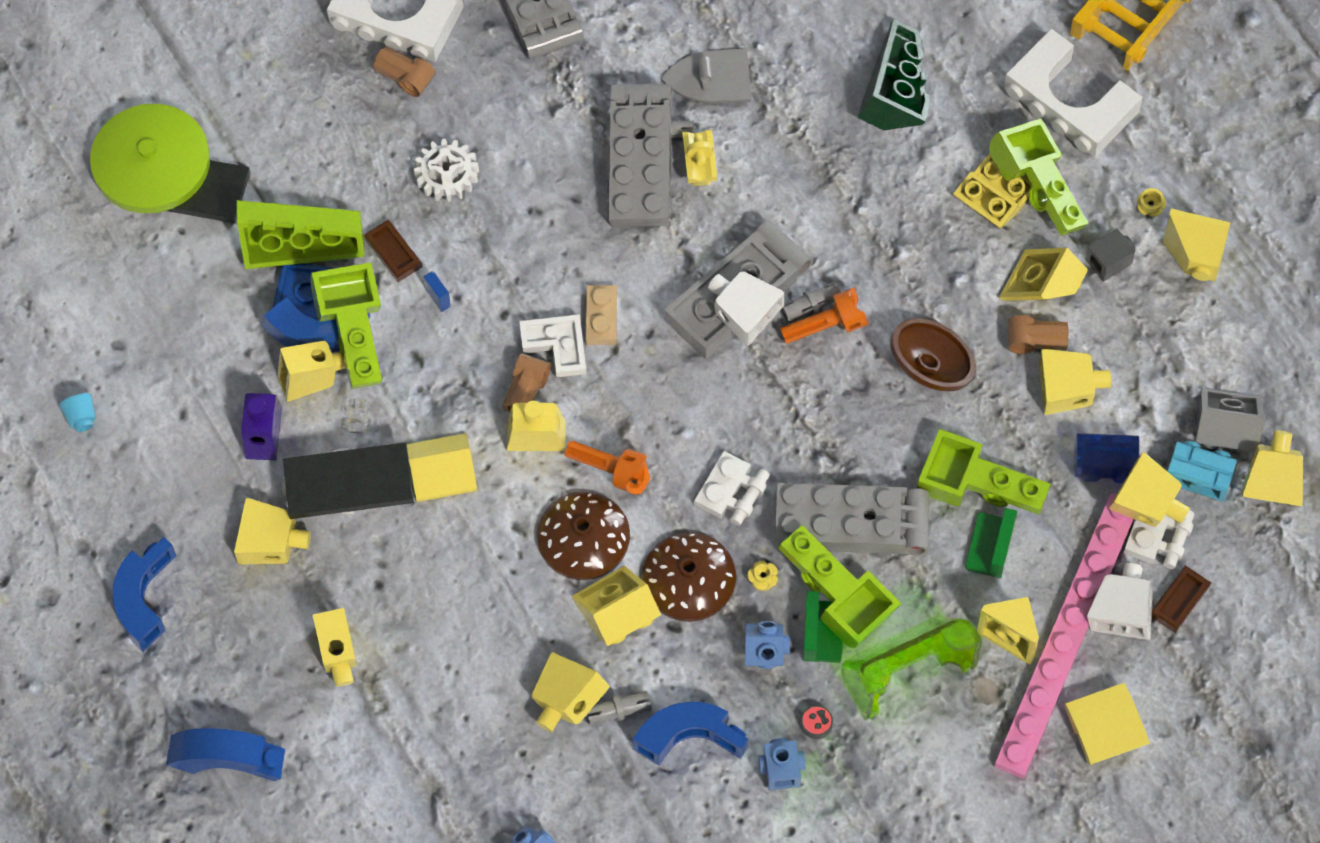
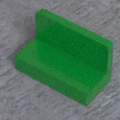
(991, 543)
(819, 640)

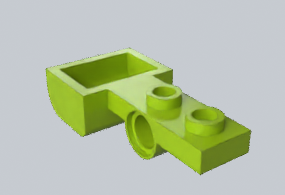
(1033, 152)
(349, 297)
(957, 466)
(856, 604)

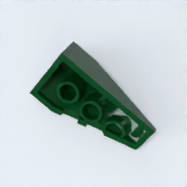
(897, 85)

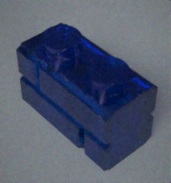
(1105, 456)

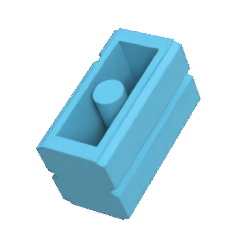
(1202, 470)

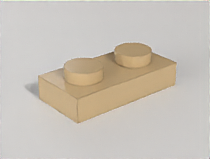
(601, 315)

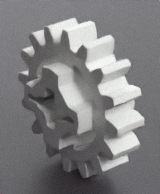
(460, 165)

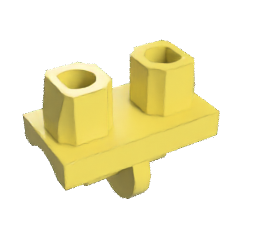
(699, 157)

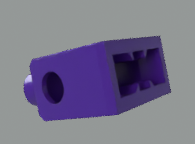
(263, 420)

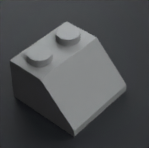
(1229, 420)

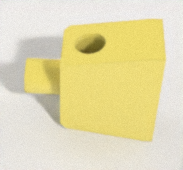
(307, 369)
(1069, 380)
(536, 427)
(1275, 472)
(1149, 494)
(267, 535)
(335, 635)
(566, 691)

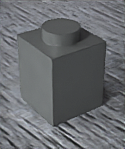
(1110, 254)

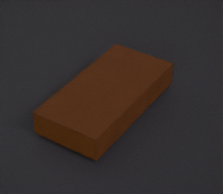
(393, 250)
(1180, 599)

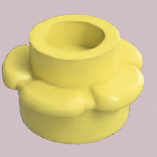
(1151, 195)
(763, 583)

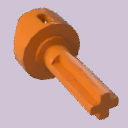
(844, 312)
(627, 467)

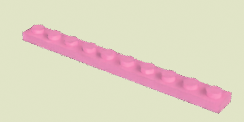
(1063, 644)

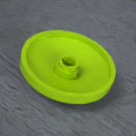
(150, 158)

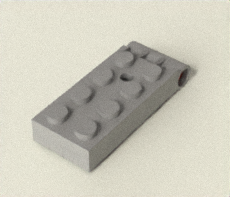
(544, 25)
(640, 166)
(765, 255)
(838, 516)

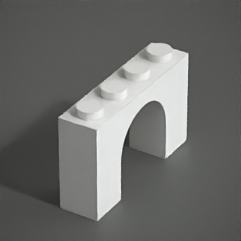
(419, 35)
(1088, 127)

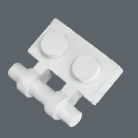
(723, 484)
(1147, 541)

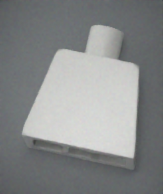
(746, 304)
(1123, 605)

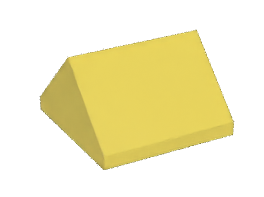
(441, 467)
(1011, 627)

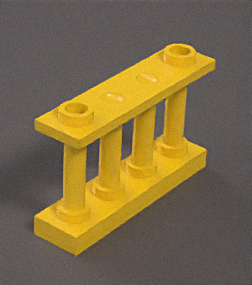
(1088, 21)

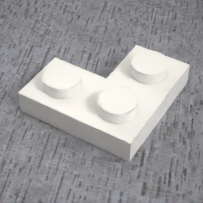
(560, 335)

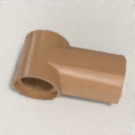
(410, 74)
(1027, 334)
(527, 379)

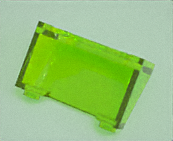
(870, 670)

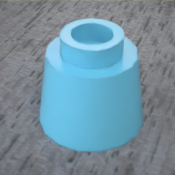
(79, 411)

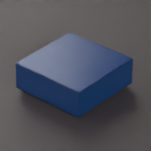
(437, 291)

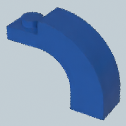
(294, 328)
(129, 589)
(687, 721)
(226, 749)

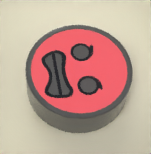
(816, 722)

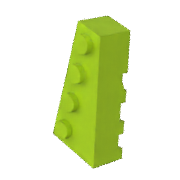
(297, 234)

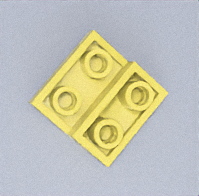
(992, 194)
(1106, 723)

